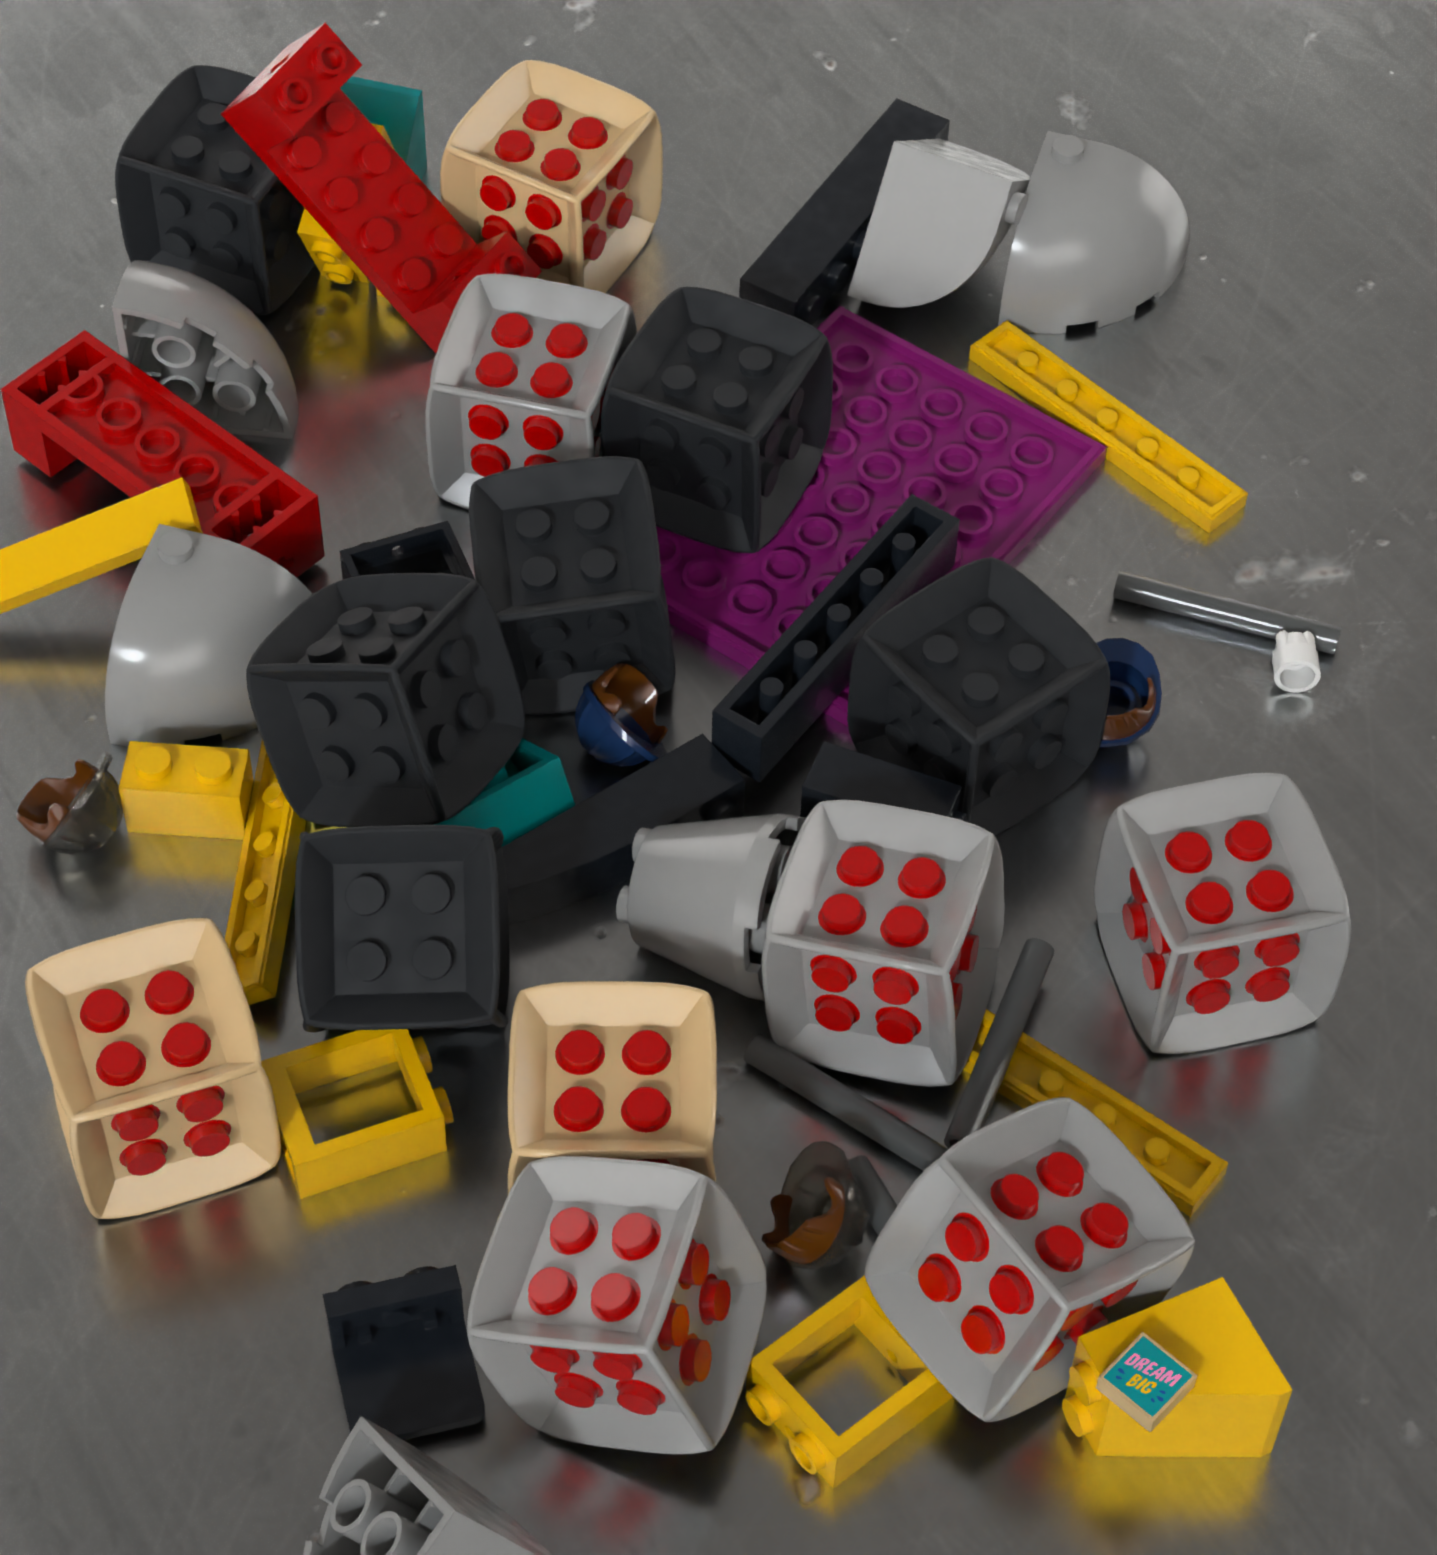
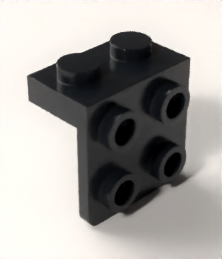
(405, 1353)

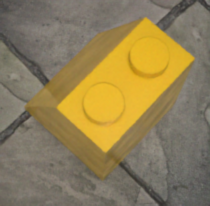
(1235, 1396)

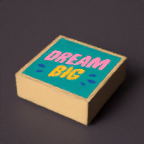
(1146, 1381)

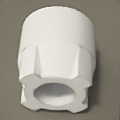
(1295, 661)

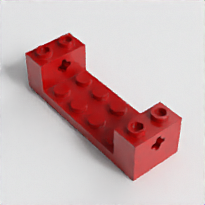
(362, 186)
(142, 435)

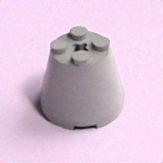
(707, 894)

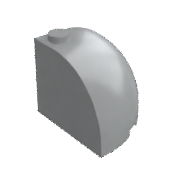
(935, 222)
(1092, 238)
(205, 349)
(188, 637)
(403, 1502)

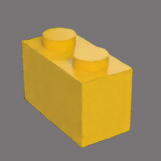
(186, 790)

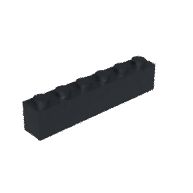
(827, 234)
(815, 654)

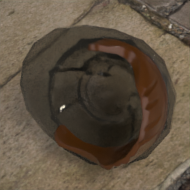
(74, 811)
(819, 1210)

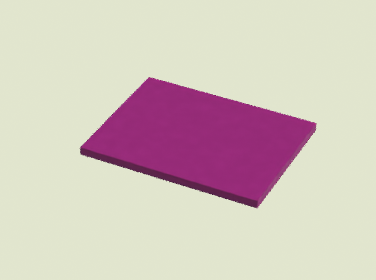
(894, 432)

